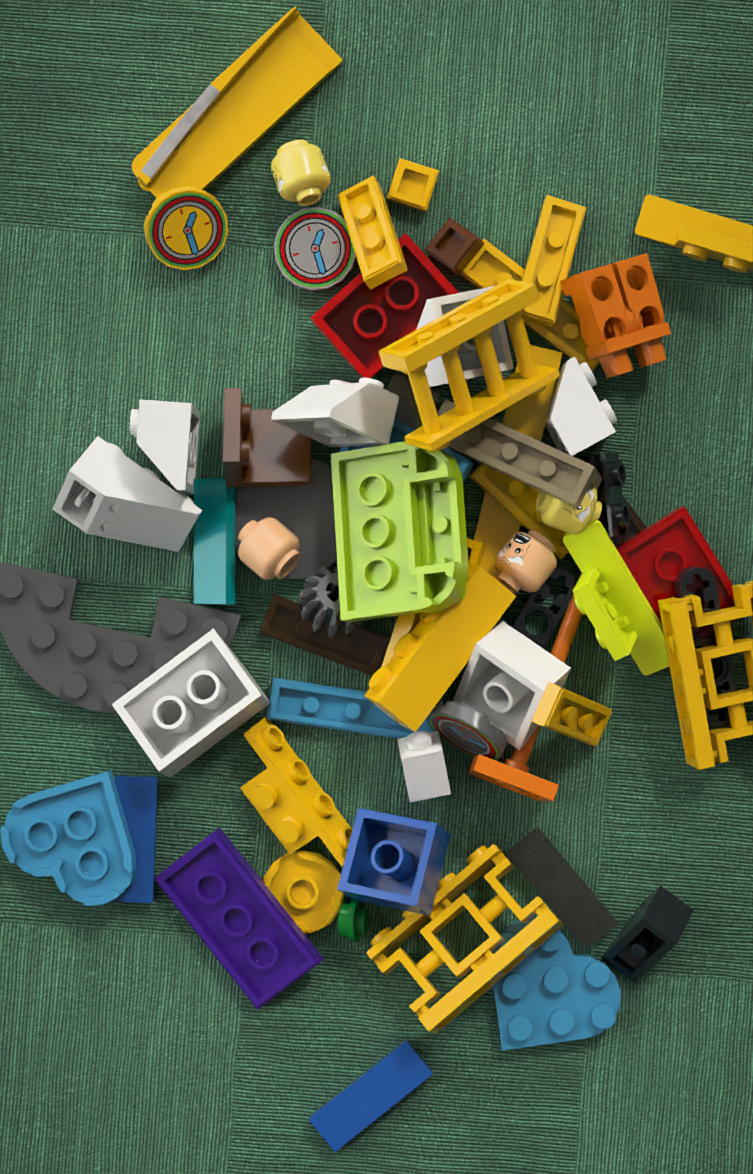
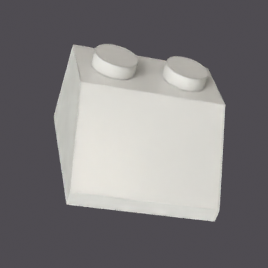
(467, 353)
(342, 413)
(508, 681)

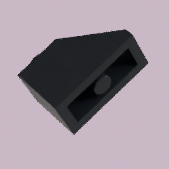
(648, 934)

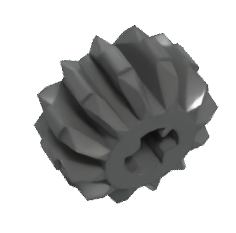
(319, 603)

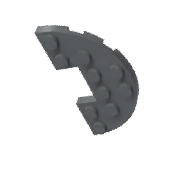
(88, 661)

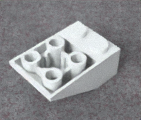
(123, 501)

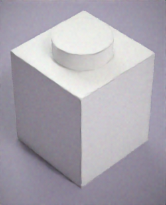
(424, 765)

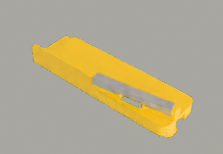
(238, 107)

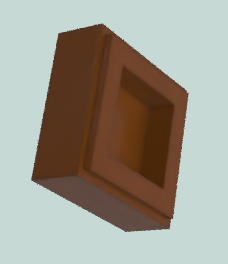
(454, 246)

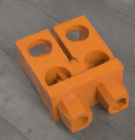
(619, 311)

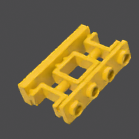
(694, 676)
(486, 965)

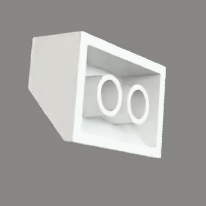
(169, 438)
(190, 703)

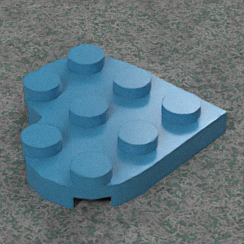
(74, 836)
(554, 995)

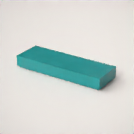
(214, 542)

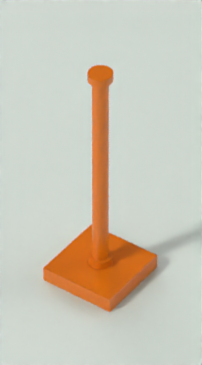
(514, 772)

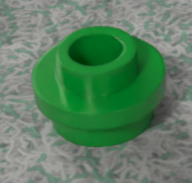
(353, 920)

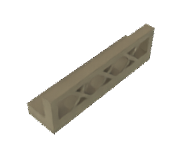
(525, 460)

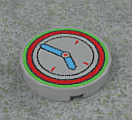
(314, 249)

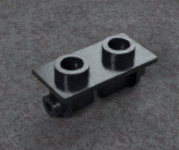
(614, 512)

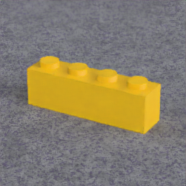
(437, 651)

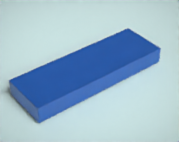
(140, 807)
(370, 1095)

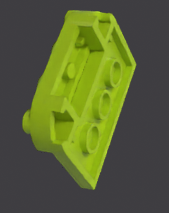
(398, 531)

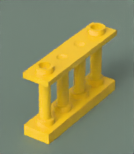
(443, 339)

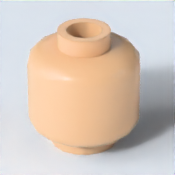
(268, 548)

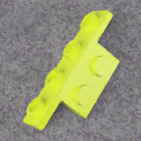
(614, 601)

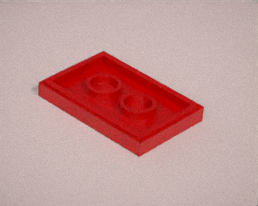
(665, 549)

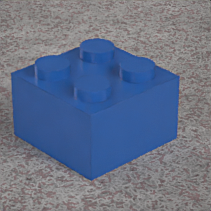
(394, 861)

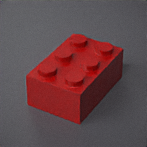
(366, 320)

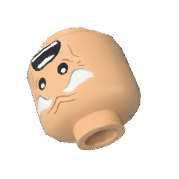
(525, 562)

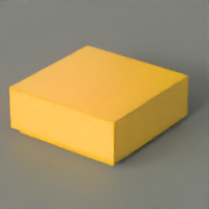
(413, 185)

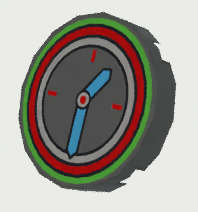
(467, 730)

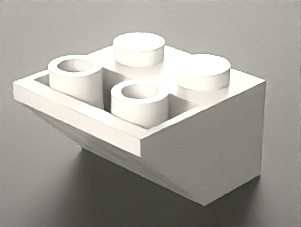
(575, 413)

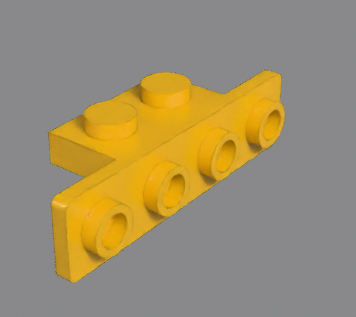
(697, 233)
(291, 797)

